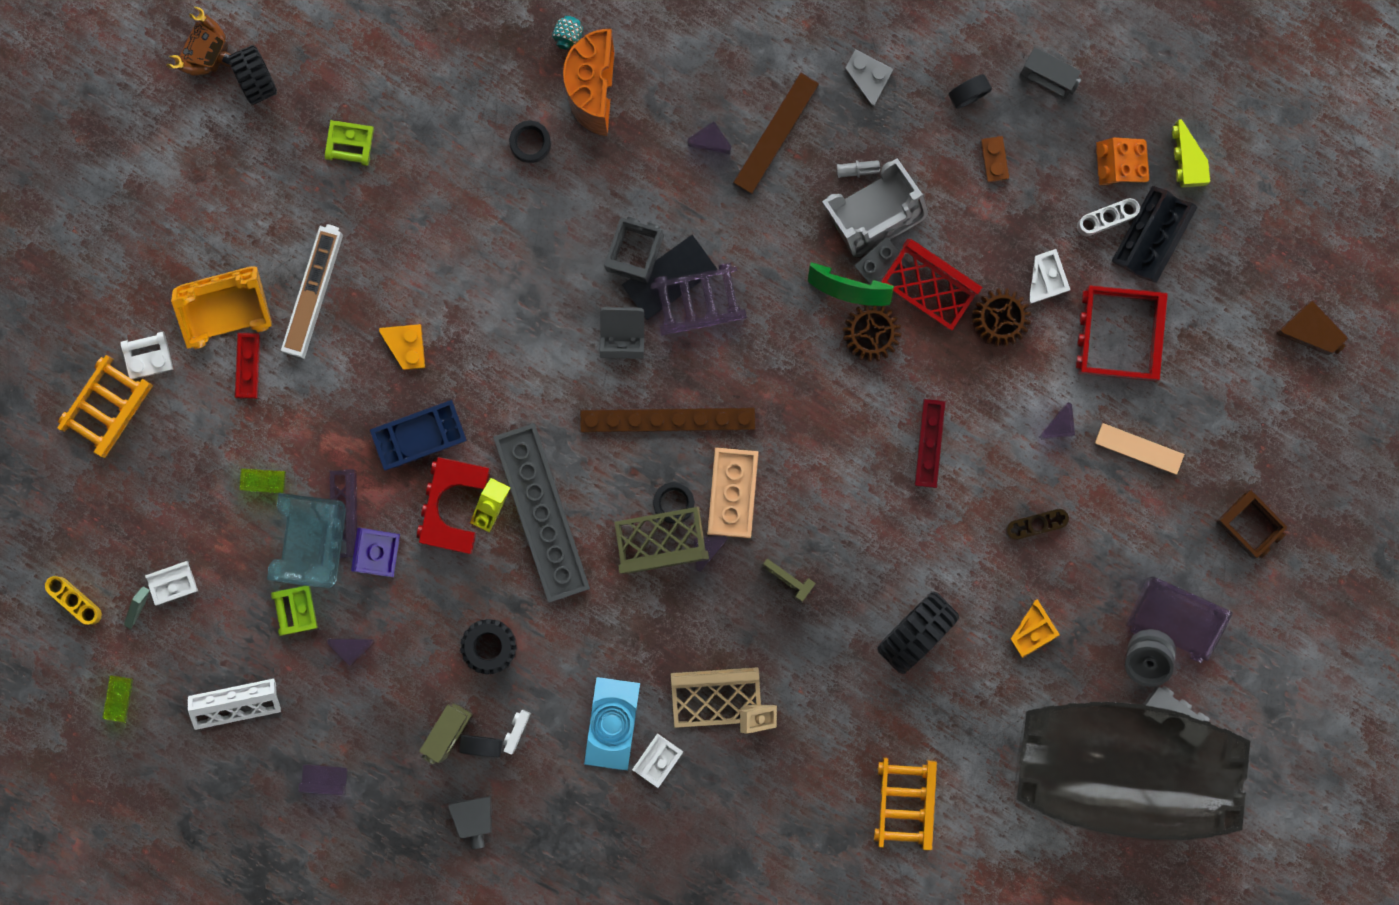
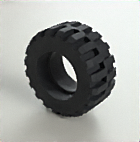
(918, 633)

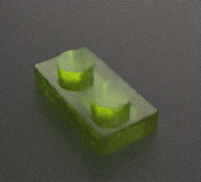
(262, 480)
(117, 698)

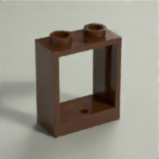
(1247, 498)

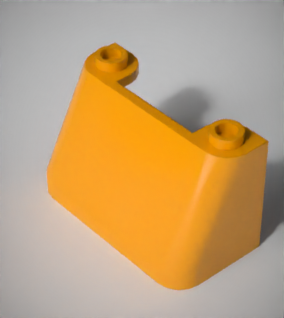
(220, 306)

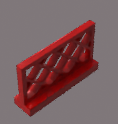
(937, 266)

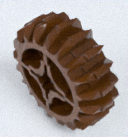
(992, 312)
(874, 343)

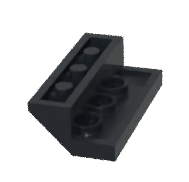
(1154, 234)

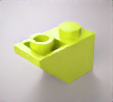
(490, 505)

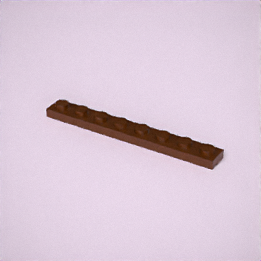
(667, 420)

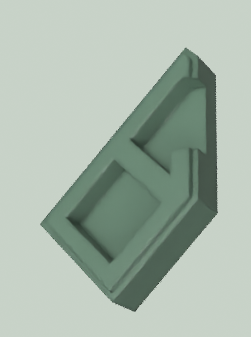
(136, 607)

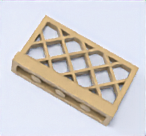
(713, 678)

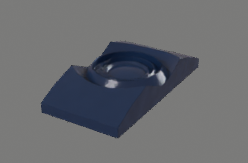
(418, 435)

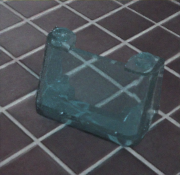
(310, 541)

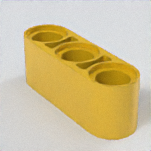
(63, 596)

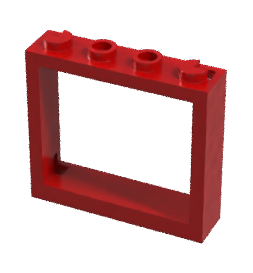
(1157, 332)

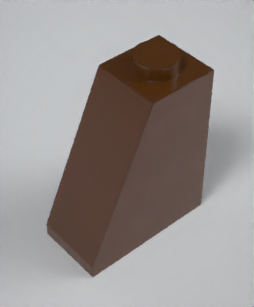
(1314, 330)

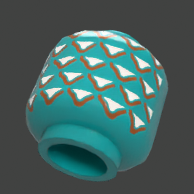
(567, 32)

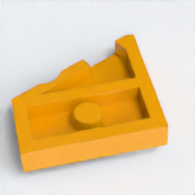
(1034, 631)

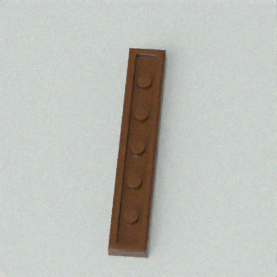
(776, 133)

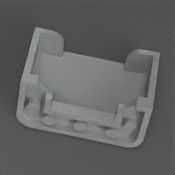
(877, 210)

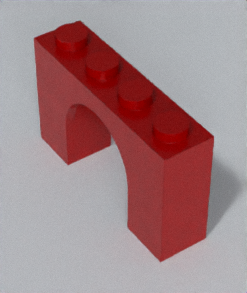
(447, 475)

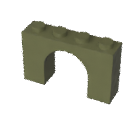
(445, 733)

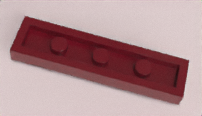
(930, 443)

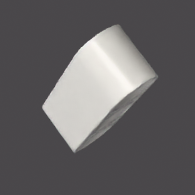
(1116, 210)

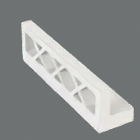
(232, 700)

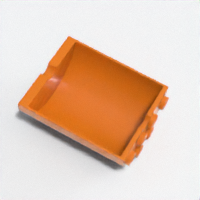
(587, 77)

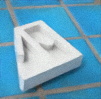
(1047, 277)

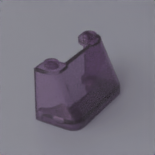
(1184, 617)

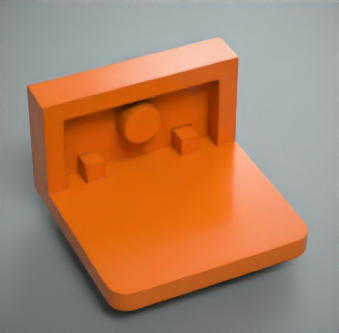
(1122, 160)

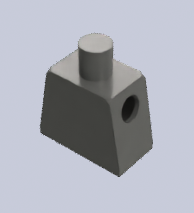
(473, 819)

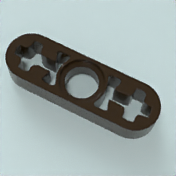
(1051, 514)

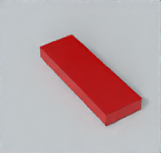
(247, 365)

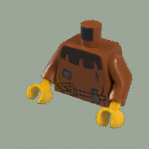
(203, 49)

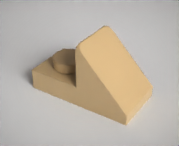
(757, 718)

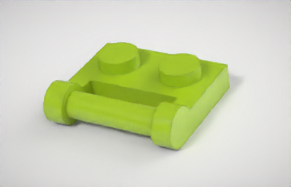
(349, 135)
(301, 609)

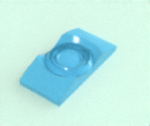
(612, 723)

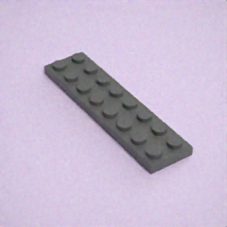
(541, 513)

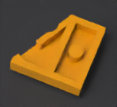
(406, 345)

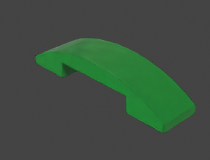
(849, 290)

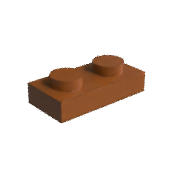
(994, 159)

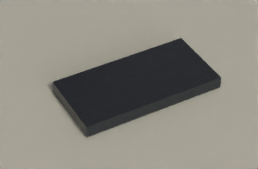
(680, 261)

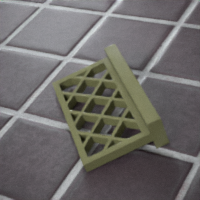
(666, 559)
(802, 589)

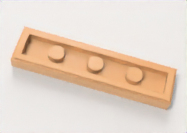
(1139, 449)

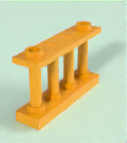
(114, 425)
(925, 815)

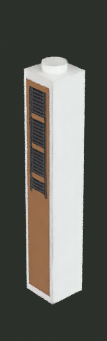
(312, 291)

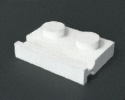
(171, 583)
(519, 722)
(657, 760)

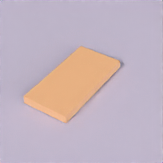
(732, 493)

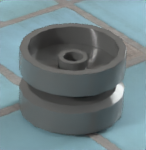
(1150, 657)

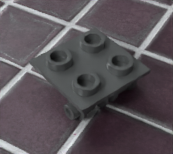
(878, 261)

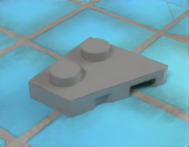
(868, 75)

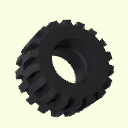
(252, 74)
(469, 652)

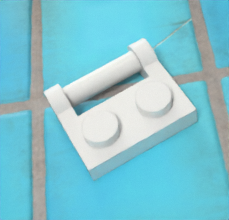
(147, 363)

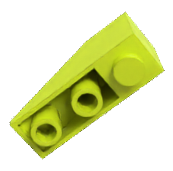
(1192, 162)

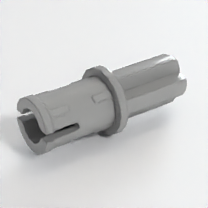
(858, 168)

